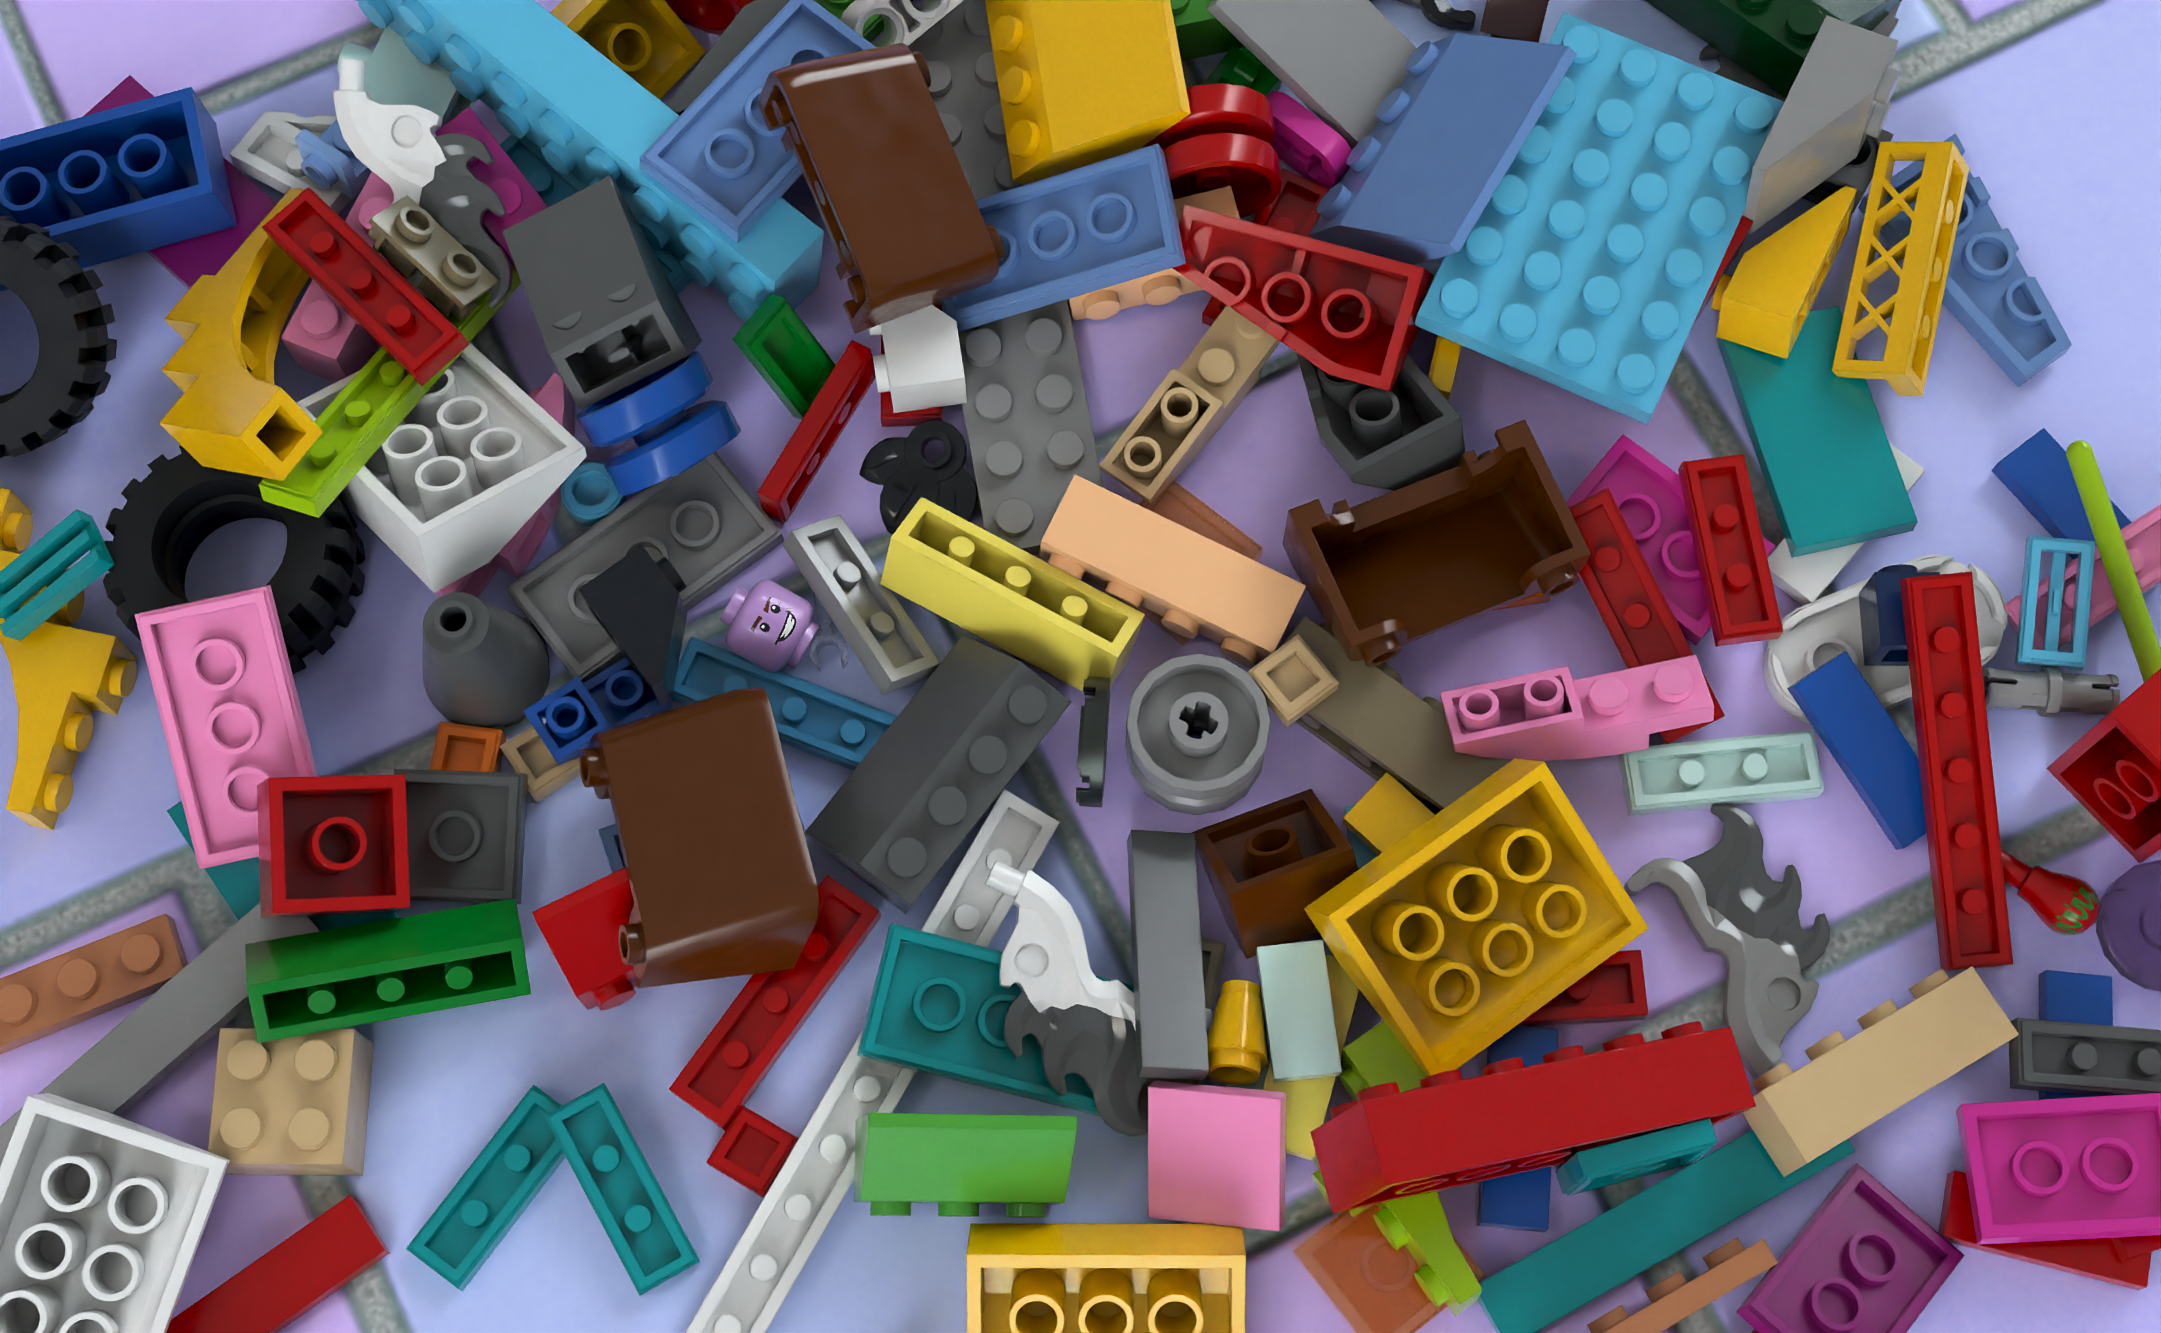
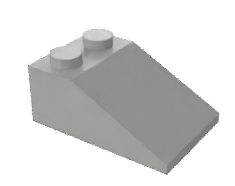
(1825, 117)

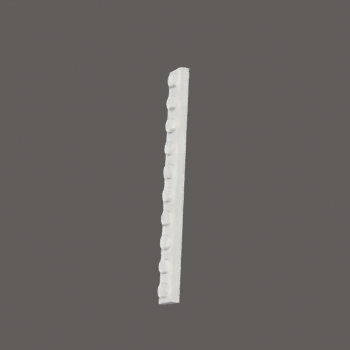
(824, 1156)

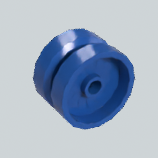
(663, 432)

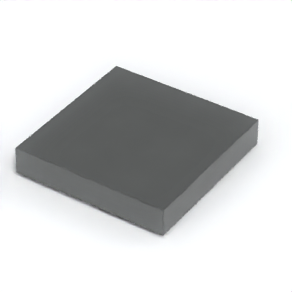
(465, 834)

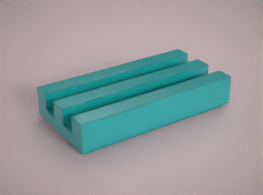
(45, 566)

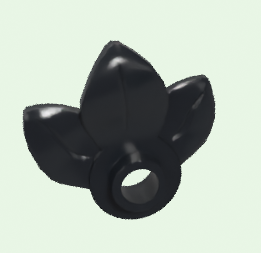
(908, 476)

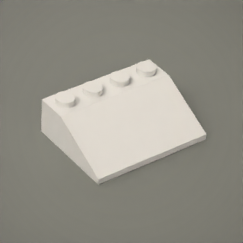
(458, 470)
(97, 1220)

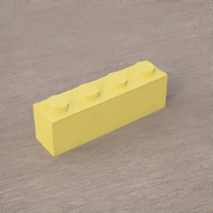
(1009, 596)

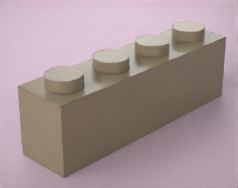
(1388, 727)

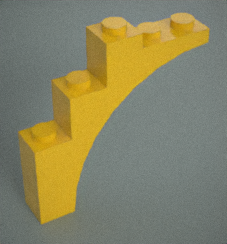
(232, 329)
(57, 685)

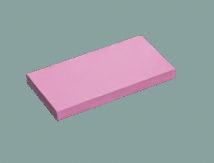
(225, 713)

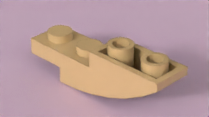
(1190, 406)

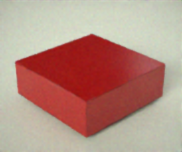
(752, 1151)

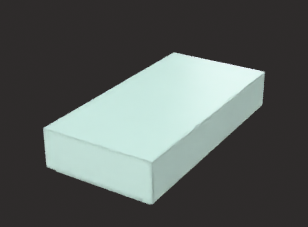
(1298, 1011)

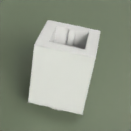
(920, 361)

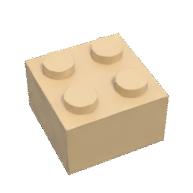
(291, 1103)

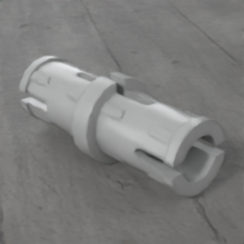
(2050, 691)

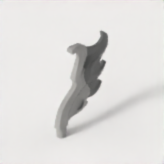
(1752, 927)

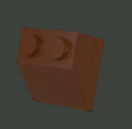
(1273, 867)

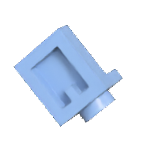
(331, 162)

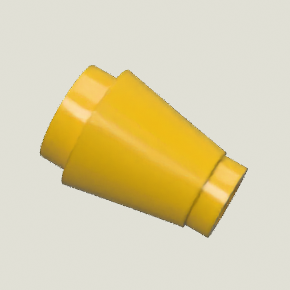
(1237, 1035)

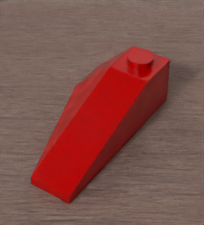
(1319, 298)

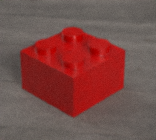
(333, 845)

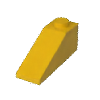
(1782, 277)

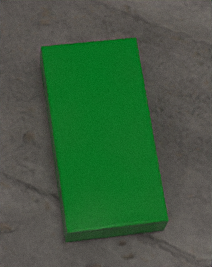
(785, 354)

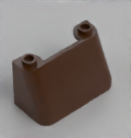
(883, 180)
(1437, 549)
(706, 840)

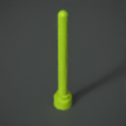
(2115, 557)

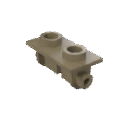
(416, 241)

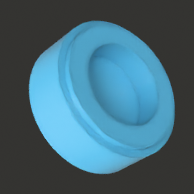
(590, 493)

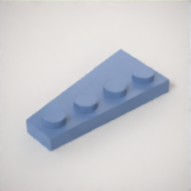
(1988, 283)

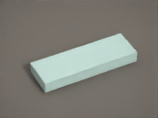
(1721, 772)

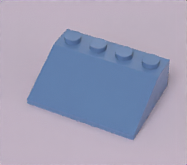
(1441, 146)

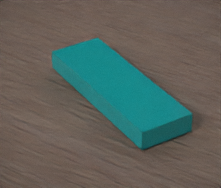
(622, 1189)
(491, 1193)

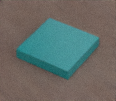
(1636, 1157)

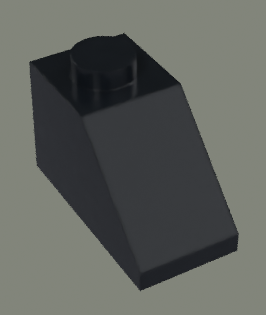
(643, 616)

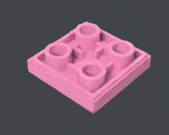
(1216, 1155)

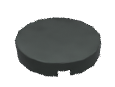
(1093, 741)

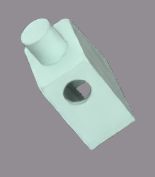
(399, 78)

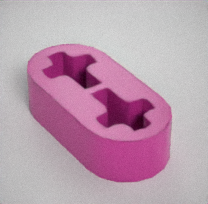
(1307, 142)

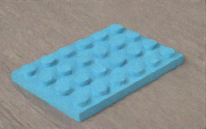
(1606, 223)

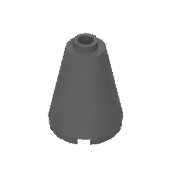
(481, 661)

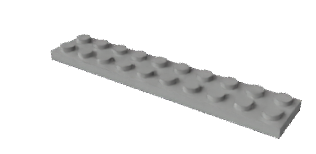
(1024, 371)

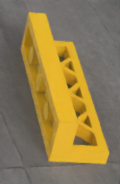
(1924, 269)

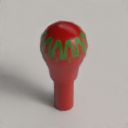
(2057, 899)

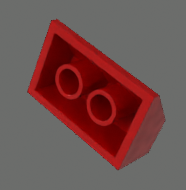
(585, 940)

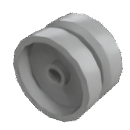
(1202, 697)

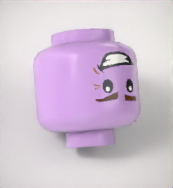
(769, 625)

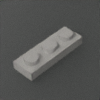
(859, 605)

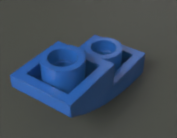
(580, 710)

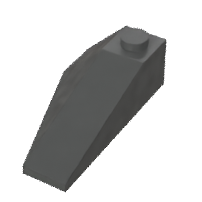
(1382, 434)

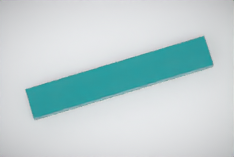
(1640, 1234)

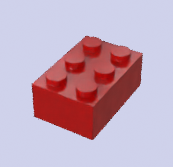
(2118, 770)

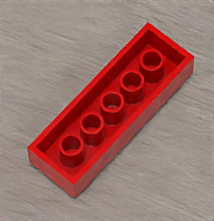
(1525, 1116)

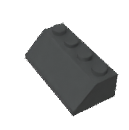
(937, 770)

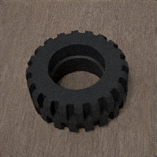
(70, 334)
(185, 504)

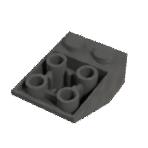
(599, 293)

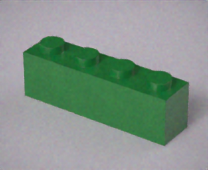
(386, 970)

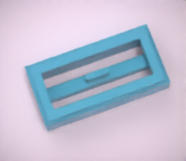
(2049, 655)

